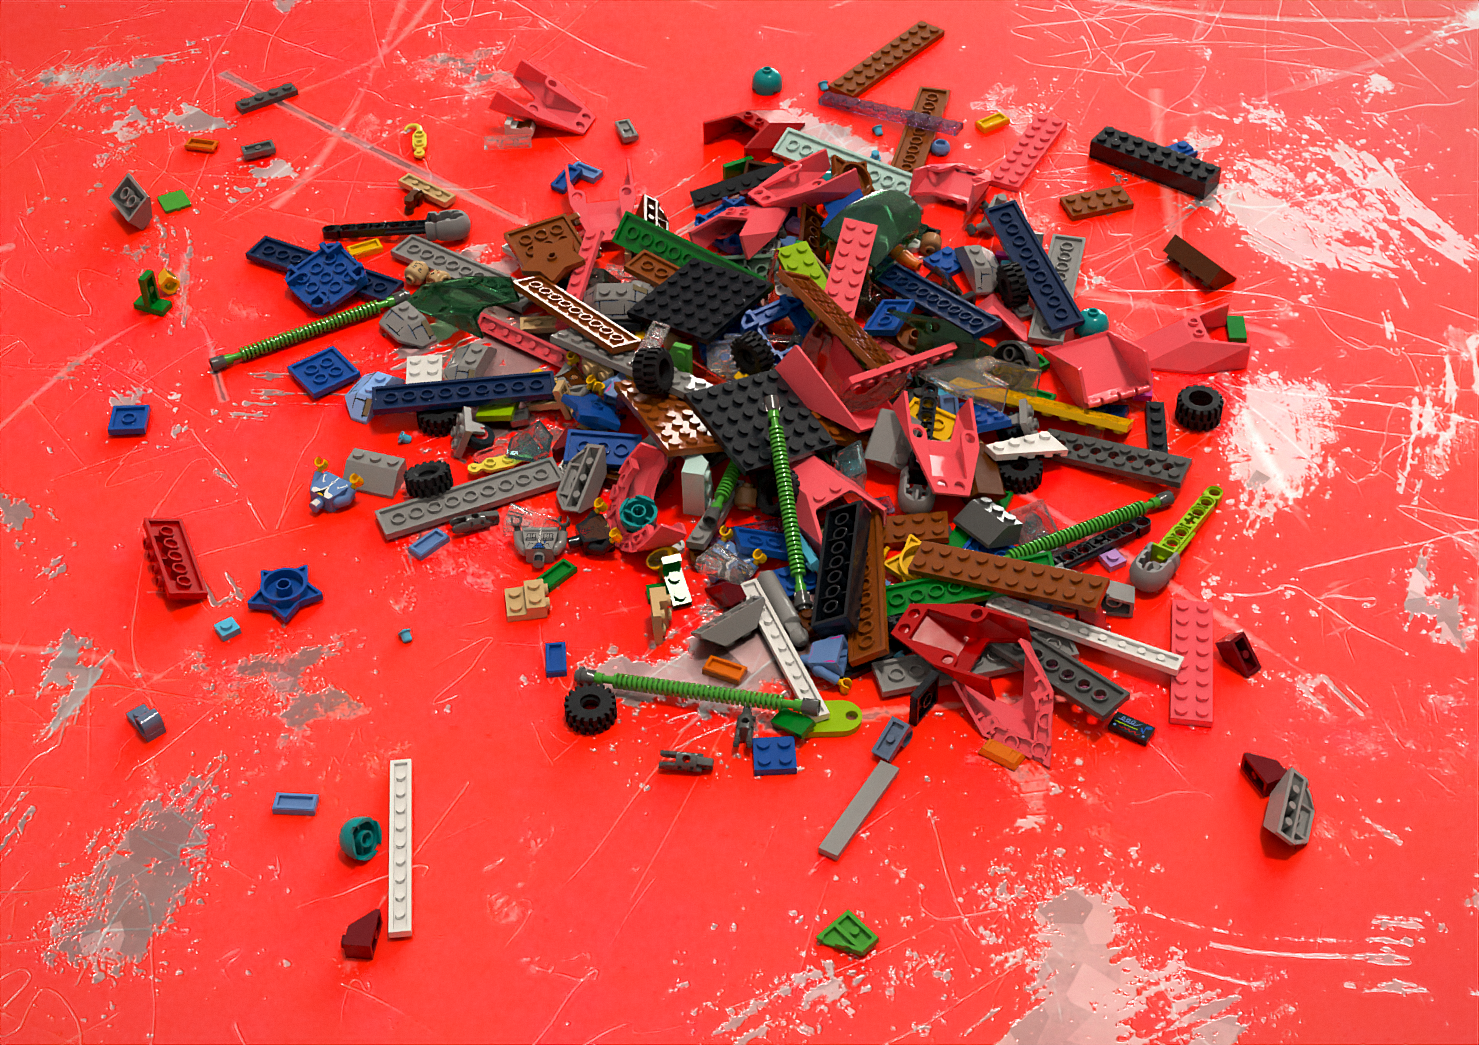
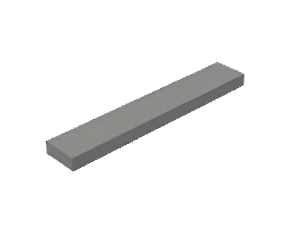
(858, 810)

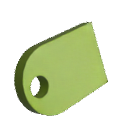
(838, 724)

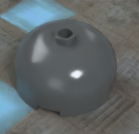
(1017, 353)

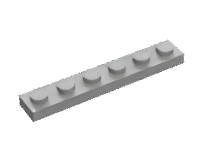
(702, 534)

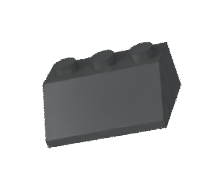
(989, 523)

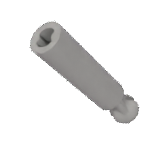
(783, 608)

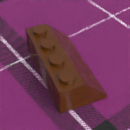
(810, 230)
(1199, 264)
(987, 479)

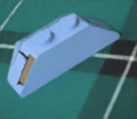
(360, 395)

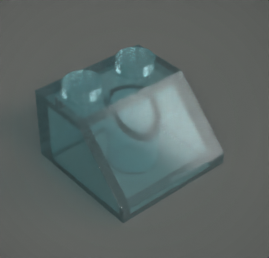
(530, 443)
(852, 464)

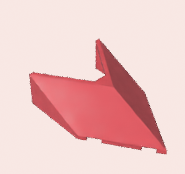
(997, 308)
(1026, 723)

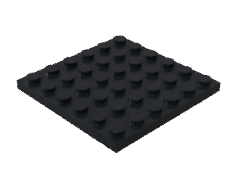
(701, 300)
(740, 425)

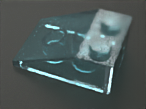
(1036, 523)

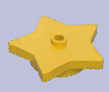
(899, 564)

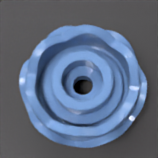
(940, 147)

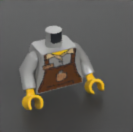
(574, 378)

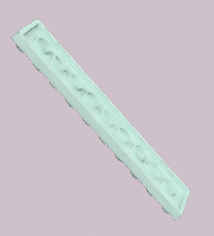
(798, 145)

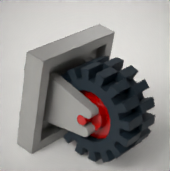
(1022, 423)

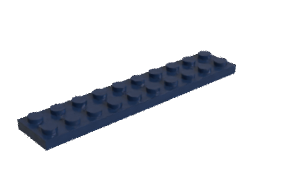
(282, 254)
(1044, 282)
(937, 301)
(463, 392)

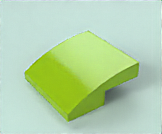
(497, 412)

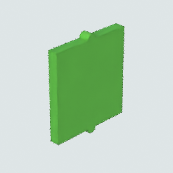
(174, 201)

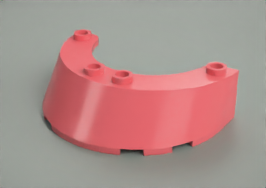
(640, 477)

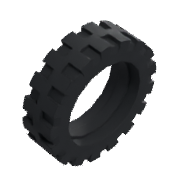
(765, 491)

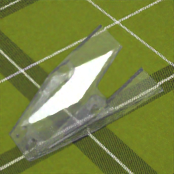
(983, 380)

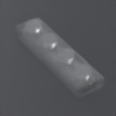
(654, 337)

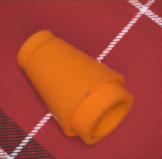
(908, 260)

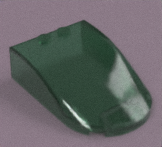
(897, 223)

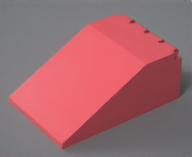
(1101, 368)
(816, 392)

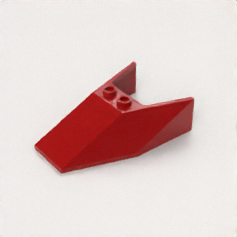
(768, 123)
(955, 637)

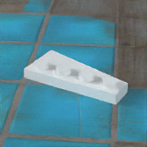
(1026, 446)

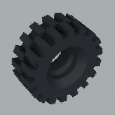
(1012, 284)
(752, 353)
(437, 421)
(428, 479)
(1023, 480)
(592, 719)

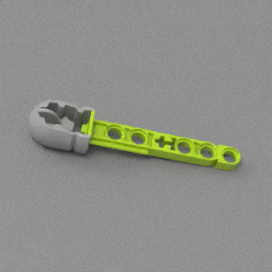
(1160, 561)

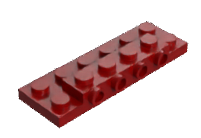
(173, 559)

